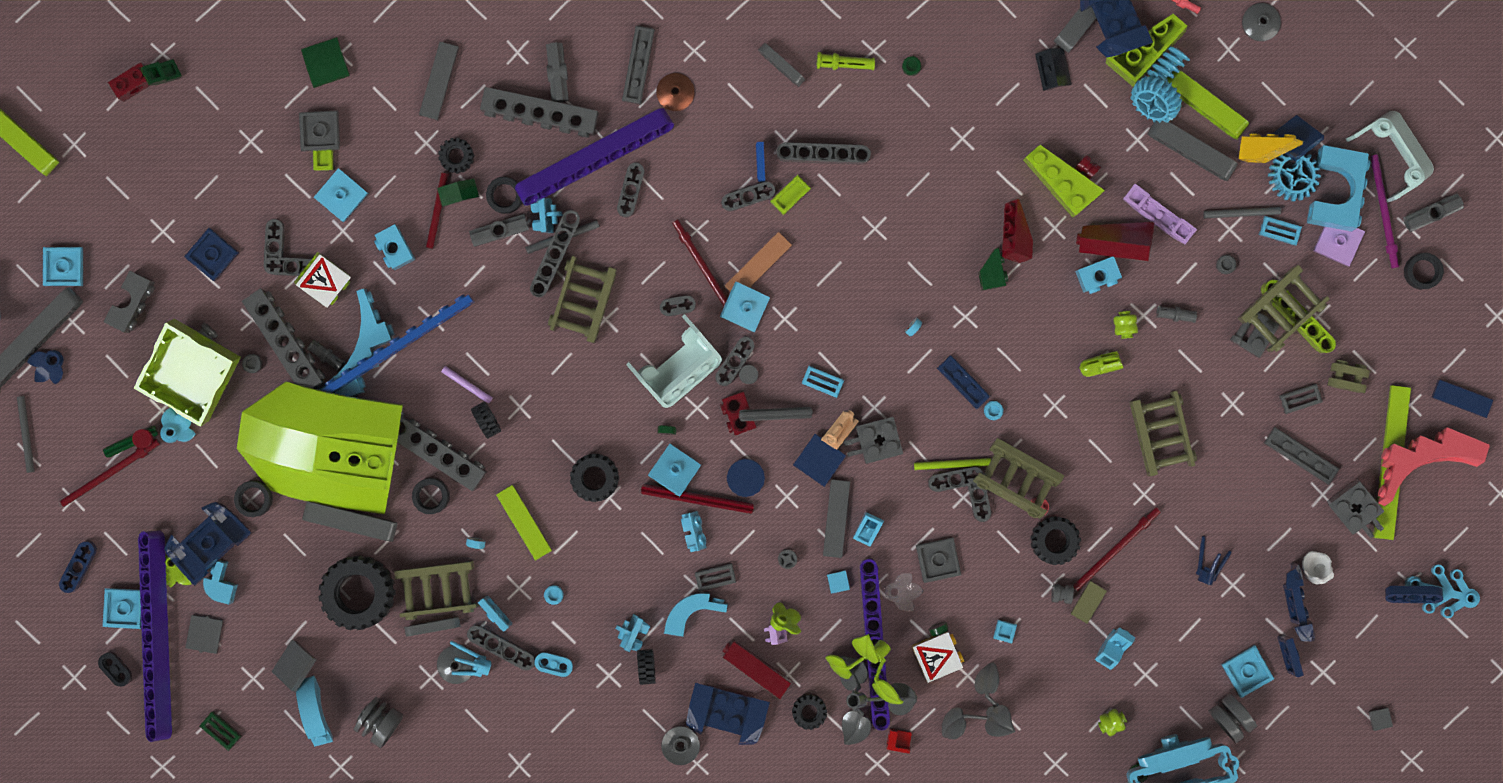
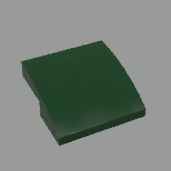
(325, 62)

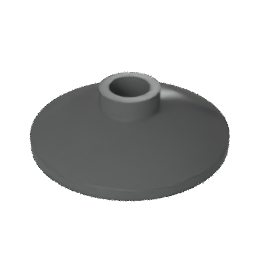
(1253, 26)
(445, 668)
(678, 755)

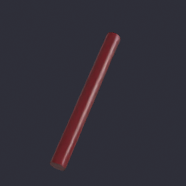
(436, 214)

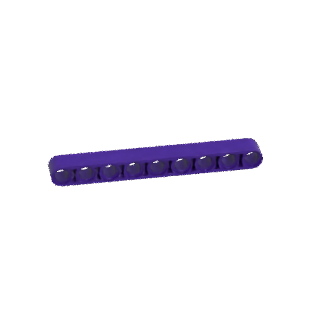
(594, 156)
(877, 633)

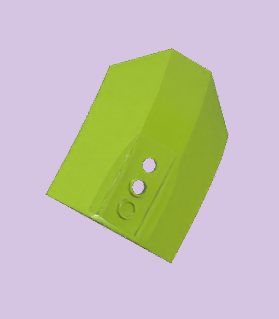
(296, 429)

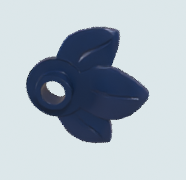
(45, 367)

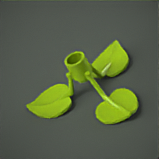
(874, 654)

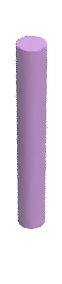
(466, 384)

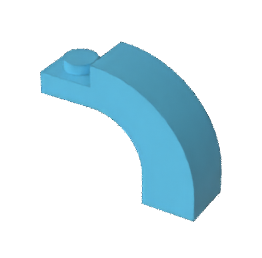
(685, 607)
(311, 712)

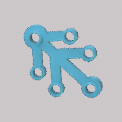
(1448, 591)

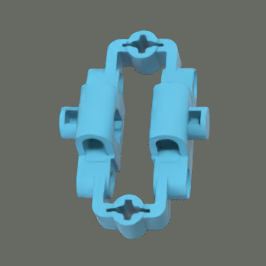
(1182, 754)

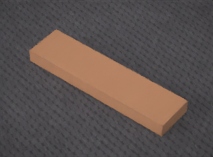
(760, 262)

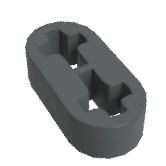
(676, 301)

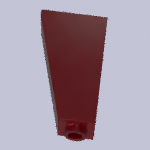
(1117, 240)
(756, 669)

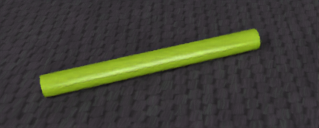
(951, 464)

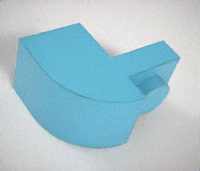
(217, 588)
(1114, 647)

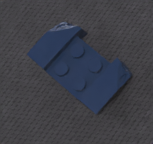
(1119, 26)
(207, 542)
(1294, 598)
(727, 713)

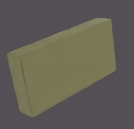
(1088, 602)

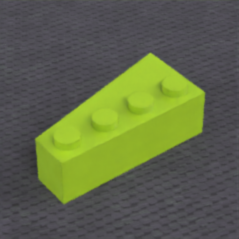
(1135, 63)
(1064, 182)

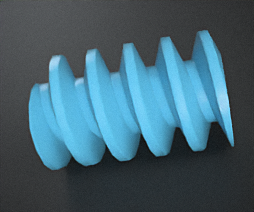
(1168, 65)

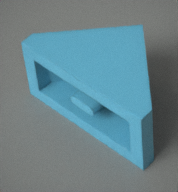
(868, 529)

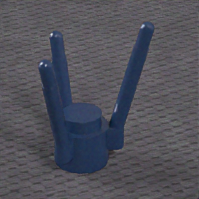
(1209, 575)

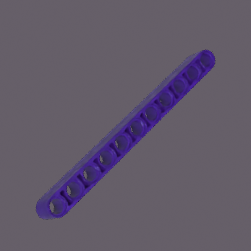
(155, 635)

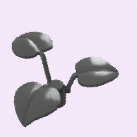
(998, 716)
(854, 725)

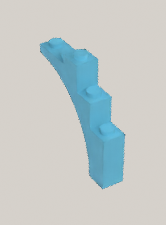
(371, 335)

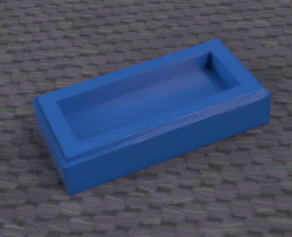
(760, 161)

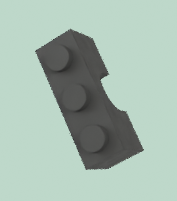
(139, 289)

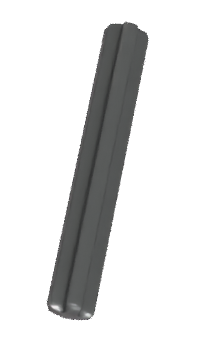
(775, 414)

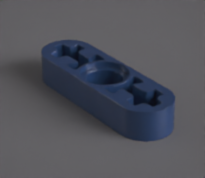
(78, 552)
(1414, 594)

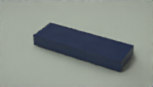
(963, 382)
(1462, 398)

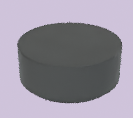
(1226, 264)
(252, 363)
(748, 374)

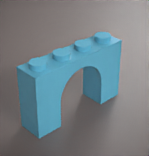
(1353, 167)

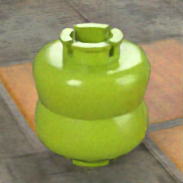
(1125, 324)
(1112, 722)

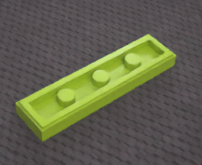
(524, 522)

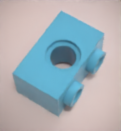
(402, 255)
(1087, 275)

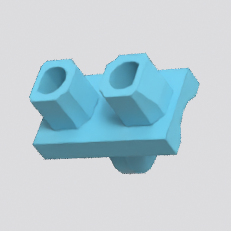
(548, 215)
(629, 632)

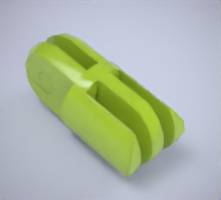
(1101, 364)

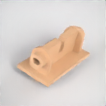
(840, 429)

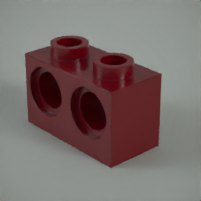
(734, 415)

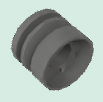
(378, 722)

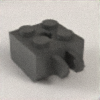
(868, 433)
(1356, 519)

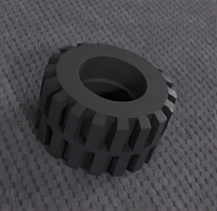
(587, 493)
(1070, 548)

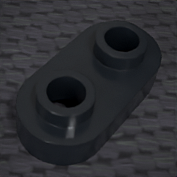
(113, 671)

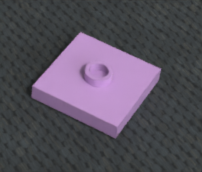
(1339, 244)

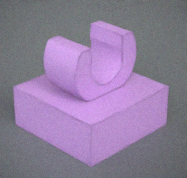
(776, 637)

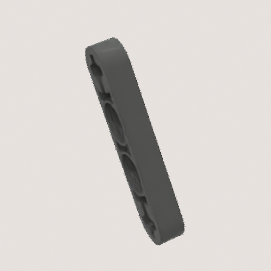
(502, 645)

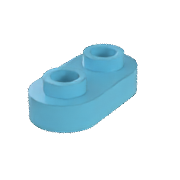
(553, 665)

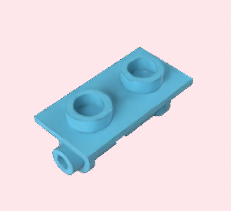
(696, 540)

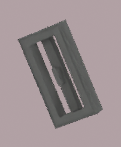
(1285, 403)
(699, 581)

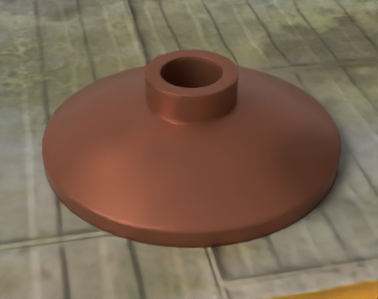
(672, 101)

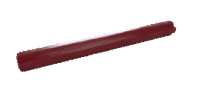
(698, 499)

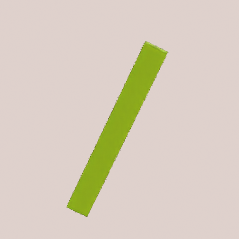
(1394, 434)

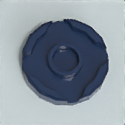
(745, 477)

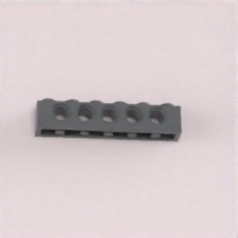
(492, 97)
(255, 304)
(470, 480)

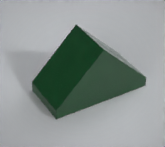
(458, 192)

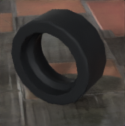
(490, 198)
(1438, 268)
(416, 496)
(239, 503)

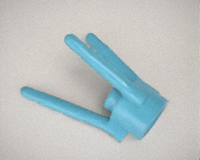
(480, 665)

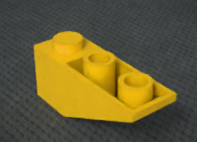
(1263, 149)

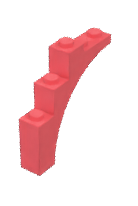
(1447, 446)

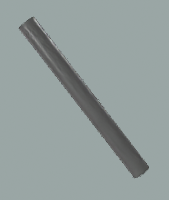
(1242, 212)
(563, 236)
(25, 434)

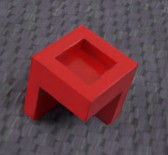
(898, 740)

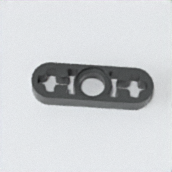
(782, 65)
(639, 177)
(736, 206)
(738, 346)
(432, 626)

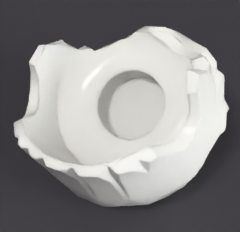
(1317, 567)

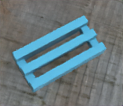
(1264, 226)
(807, 375)

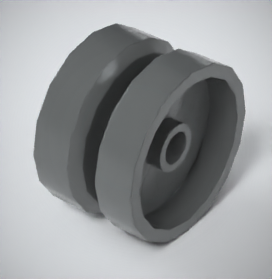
(1235, 716)

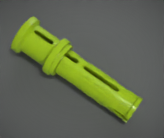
(835, 61)

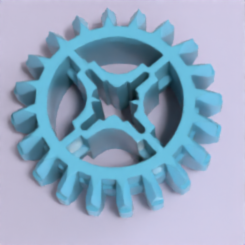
(1156, 99)
(1297, 168)

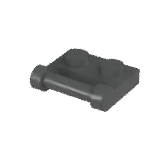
(1256, 341)

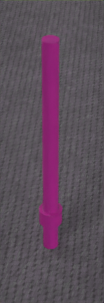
(1391, 247)

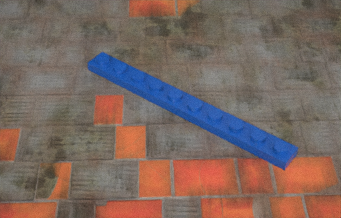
(398, 344)

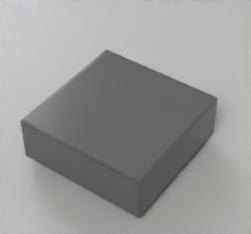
(1380, 719)

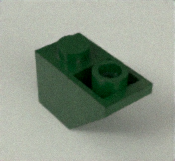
(991, 273)

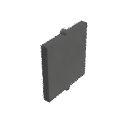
(204, 634)

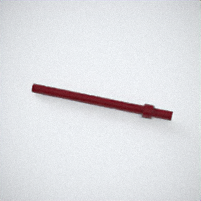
(685, 238)
(139, 453)
(1142, 524)

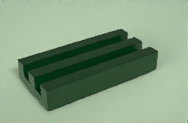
(237, 735)

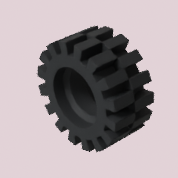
(446, 149)
(486, 420)
(646, 666)
(809, 700)

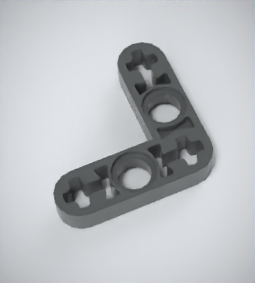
(277, 256)
(972, 486)

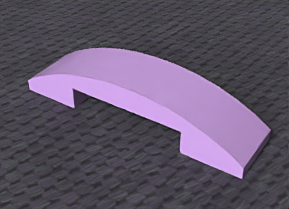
(1155, 212)

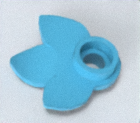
(178, 424)

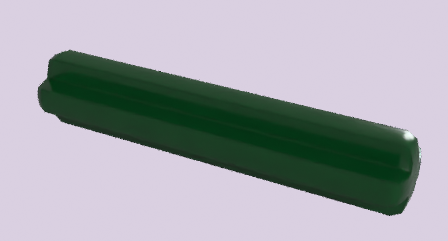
(124, 444)

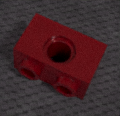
(129, 83)

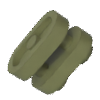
(1341, 368)

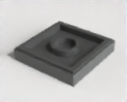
(319, 131)
(938, 560)
(293, 665)

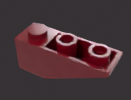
(1016, 234)

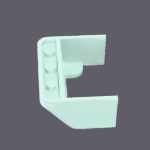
(1395, 127)
(681, 370)

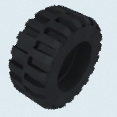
(338, 610)

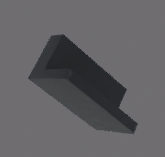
(1053, 68)

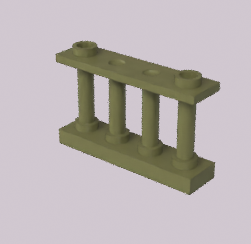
(1279, 290)
(601, 295)
(1148, 446)
(1031, 466)
(425, 575)

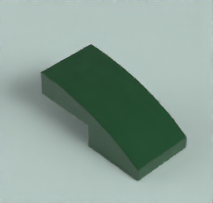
(161, 73)

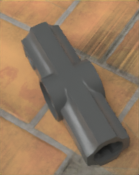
(557, 72)
(1443, 207)
(487, 233)

